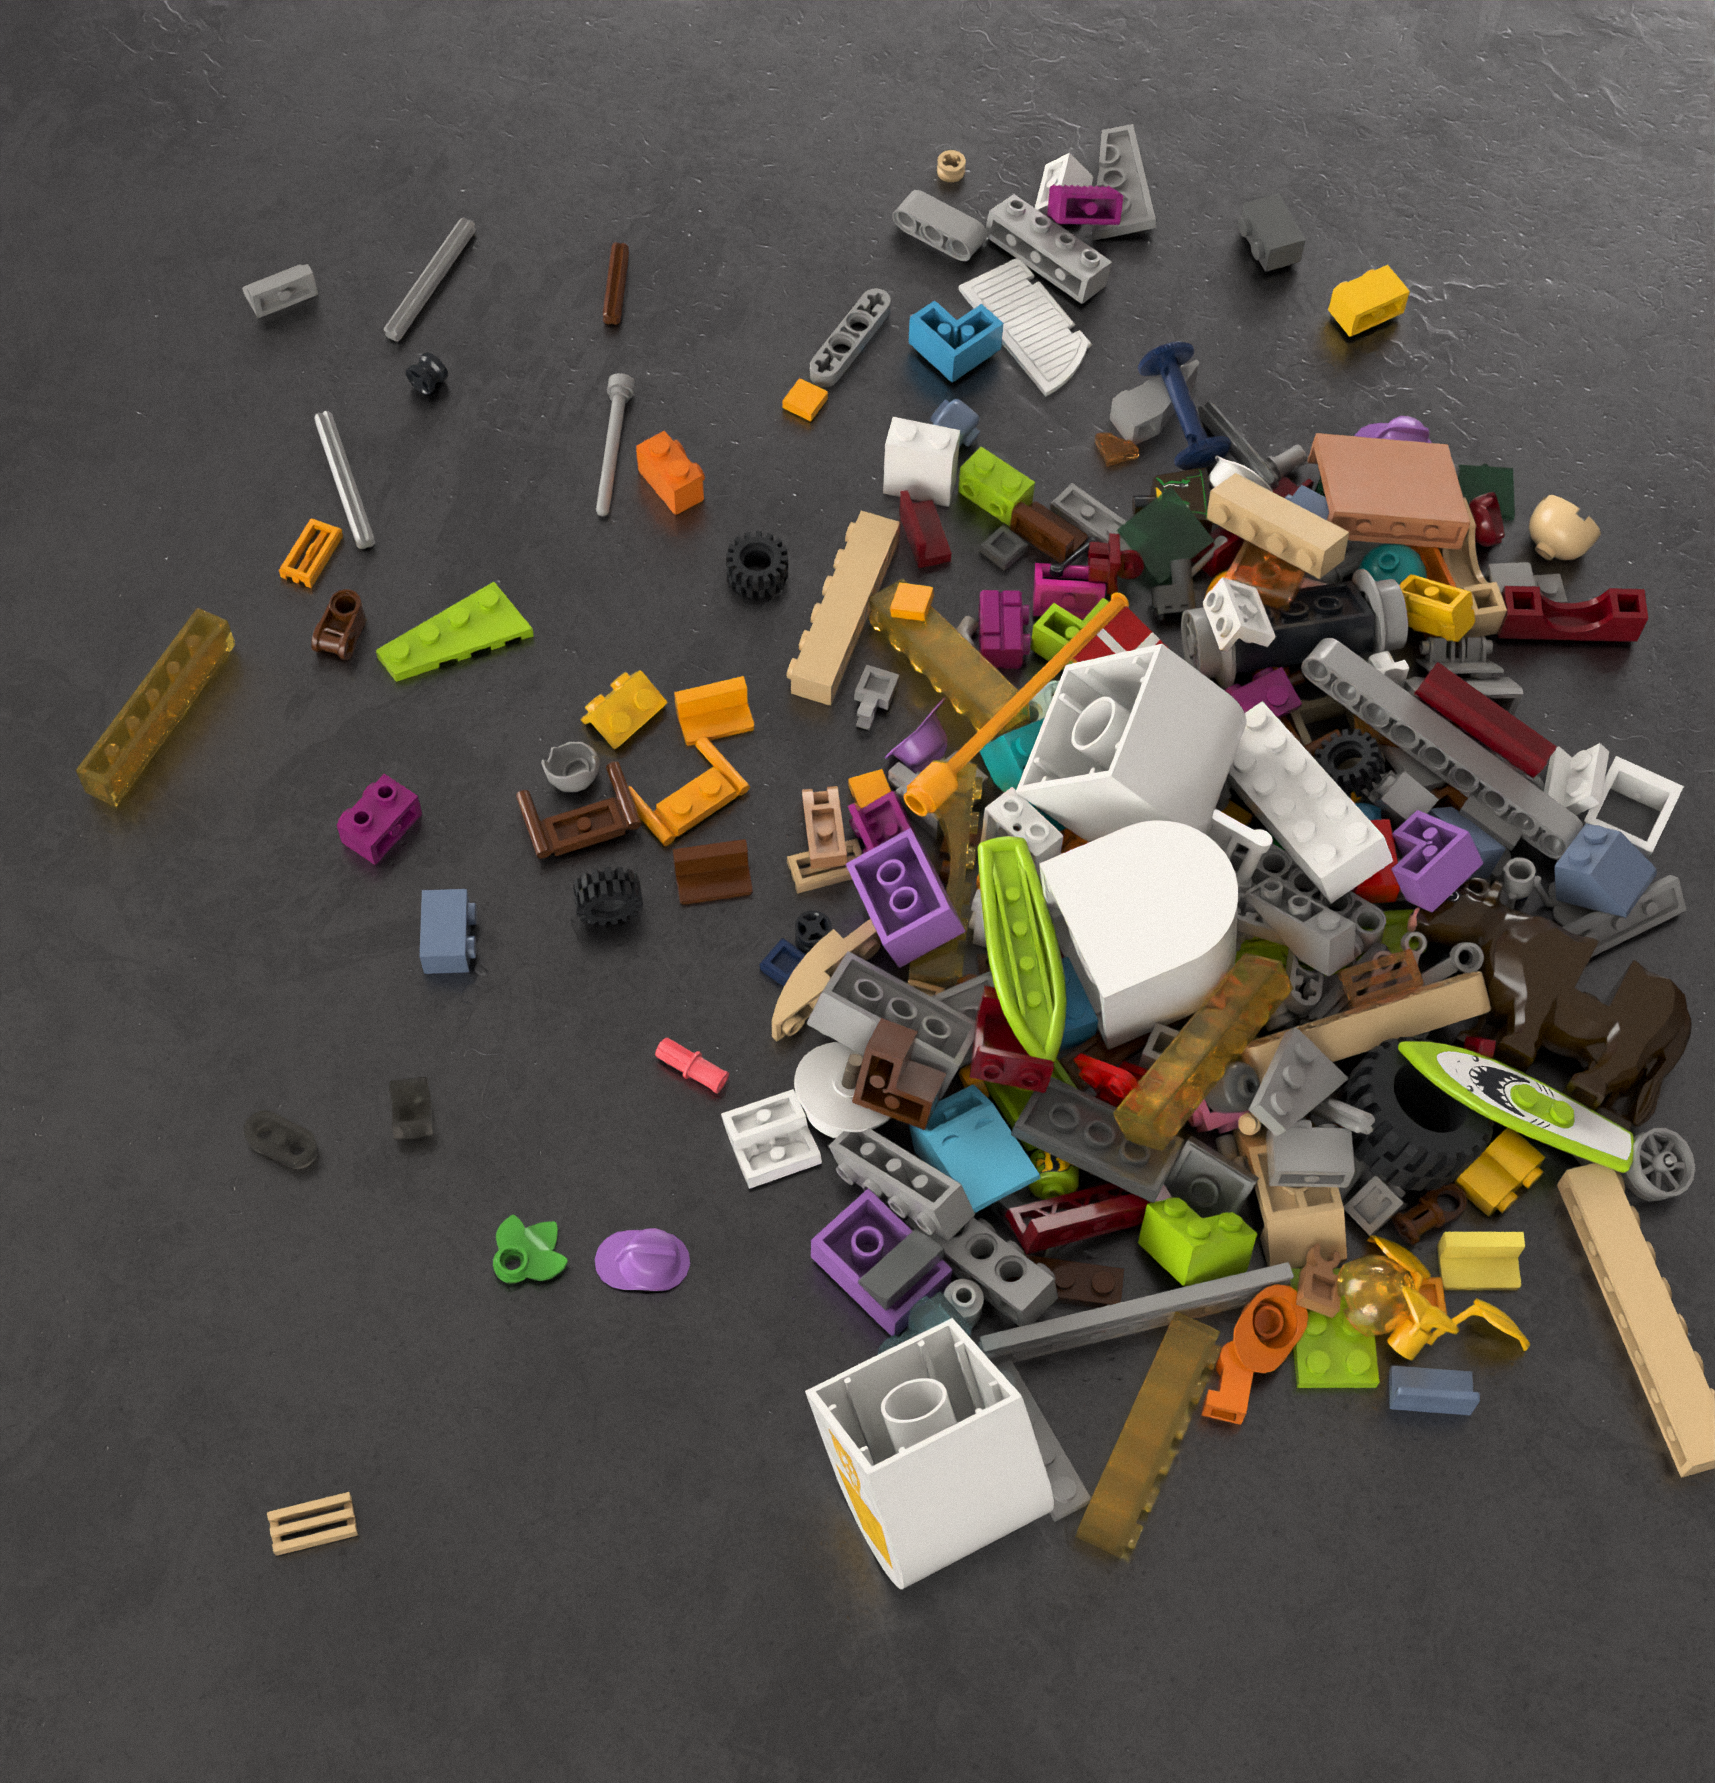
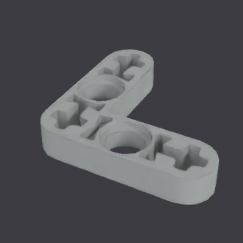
(1297, 975)

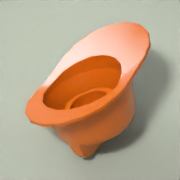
(1269, 1328)

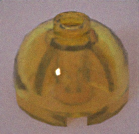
(1374, 1294)

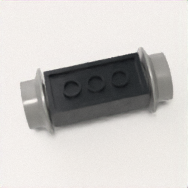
(1357, 613)

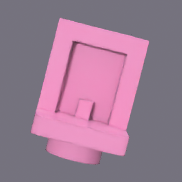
(1210, 1120)

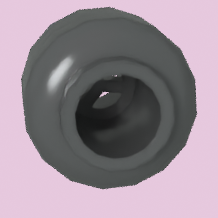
(1234, 1090)

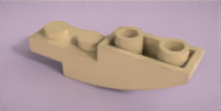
(814, 973)

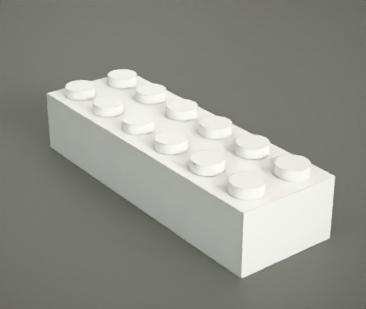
(1304, 807)

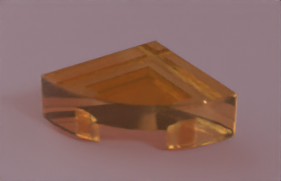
(1115, 449)

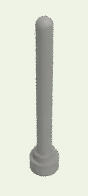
(620, 390)

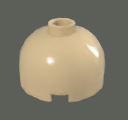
(1560, 530)

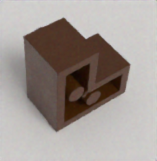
(893, 1082)

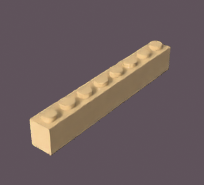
(1644, 1313)

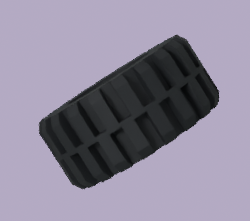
(1399, 1145)

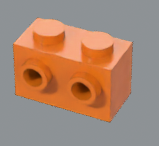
(670, 472)

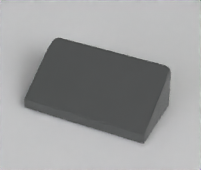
(901, 1268)

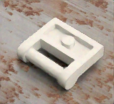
(1228, 834)

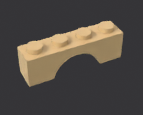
(1466, 573)

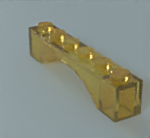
(956, 822)

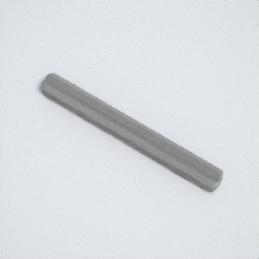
(429, 279)
(344, 480)

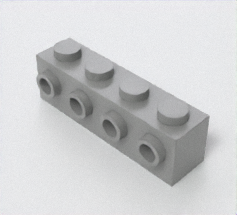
(1048, 248)
(902, 1181)

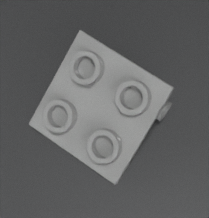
(1469, 658)

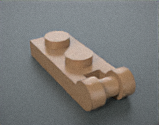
(824, 828)

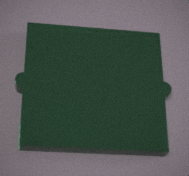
(1484, 479)

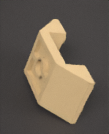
(1293, 1215)

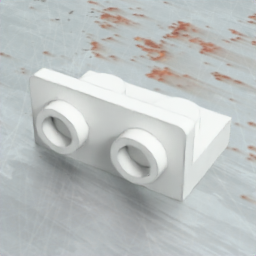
(1237, 613)
(1577, 780)

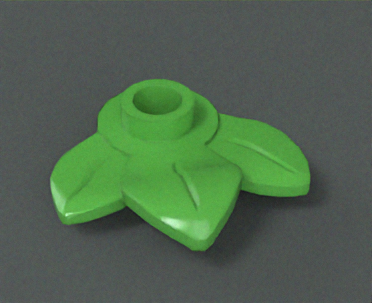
(529, 1246)

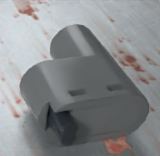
(1176, 597)

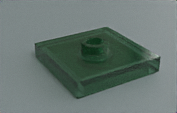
(1165, 533)

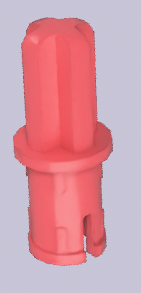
(692, 1065)

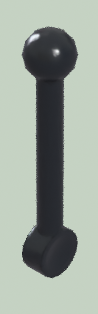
(1056, 569)

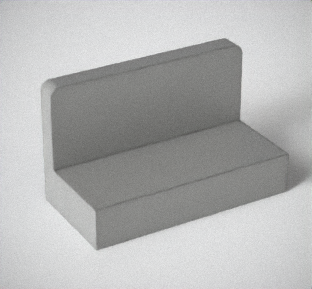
(281, 290)

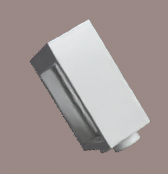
(1643, 787)
(1013, 810)

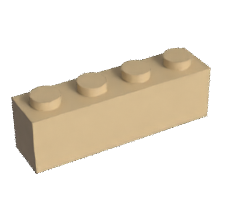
(1277, 525)

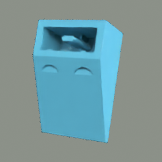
(974, 1148)

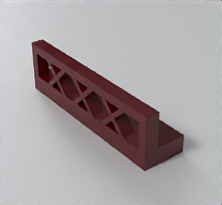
(1078, 1220)

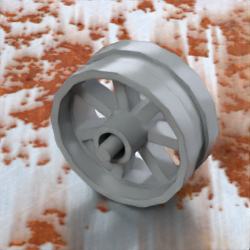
(1656, 1164)

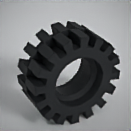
(760, 580)
(1349, 747)
(607, 895)

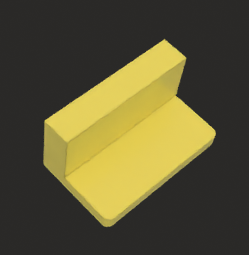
(1480, 1260)

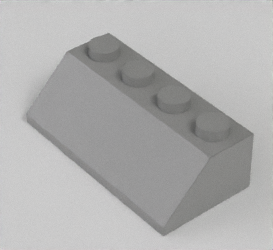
(864, 994)

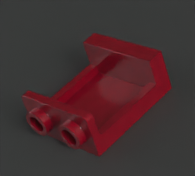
(999, 1054)

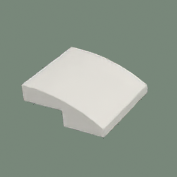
(771, 1138)

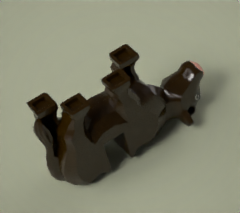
(1534, 1002)

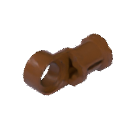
(1428, 1213)

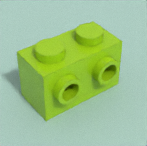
(994, 485)

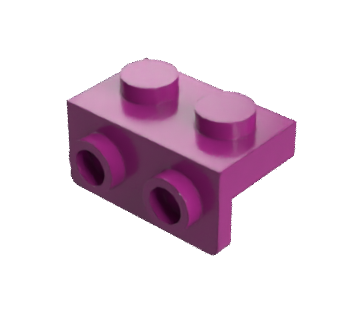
(1271, 688)
(879, 820)

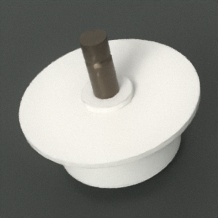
(826, 1089)

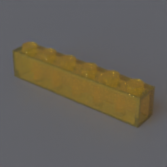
(948, 662)
(156, 707)
(1202, 1050)
(1148, 1434)

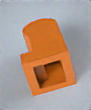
(1233, 1391)

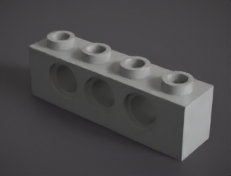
(1018, 1300)

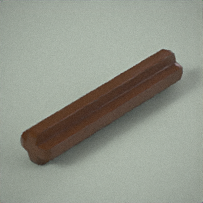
(615, 283)

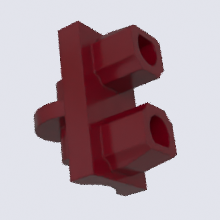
(1107, 562)

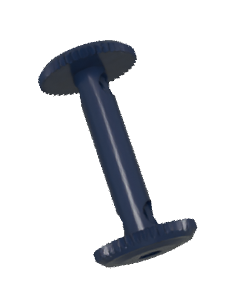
(1167, 362)

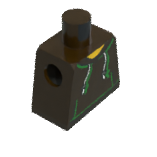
(1190, 486)

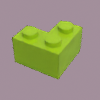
(1057, 628)
(1194, 1246)

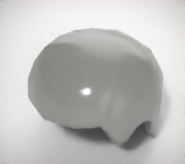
(571, 766)

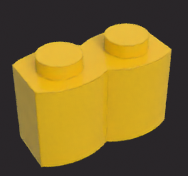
(1500, 1172)

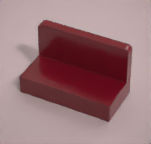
(924, 531)

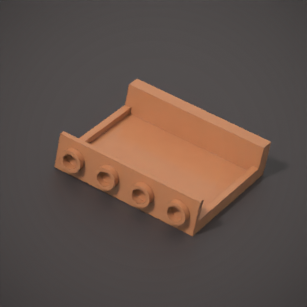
(1391, 490)

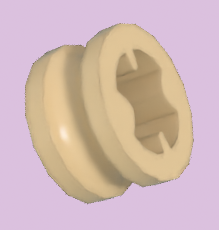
(946, 164)

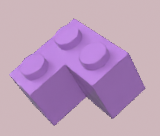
(1434, 859)

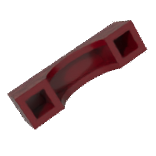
(1609, 617)

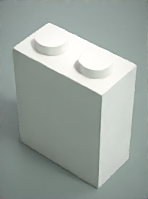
(921, 460)

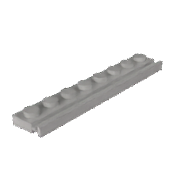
(1130, 1316)

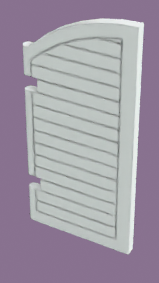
(1034, 324)

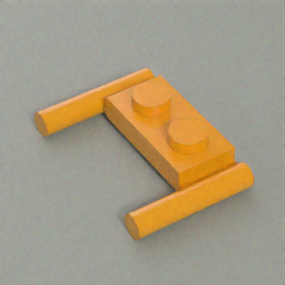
(694, 800)

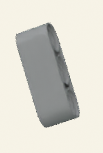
(940, 225)

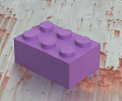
(905, 898)
(857, 1243)

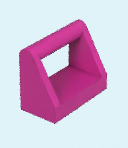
(1073, 596)

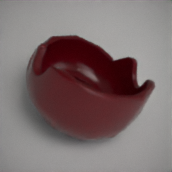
(1488, 519)

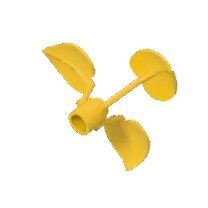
(1416, 1330)

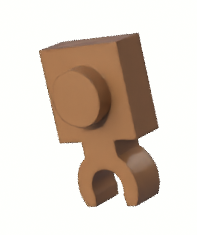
(1318, 1284)

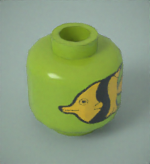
(1056, 1176)

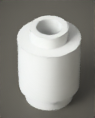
(966, 1299)

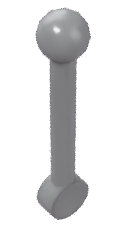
(1218, 542)

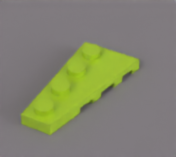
(468, 626)

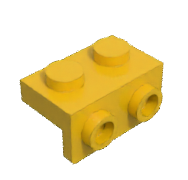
(625, 708)

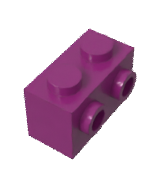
(379, 818)

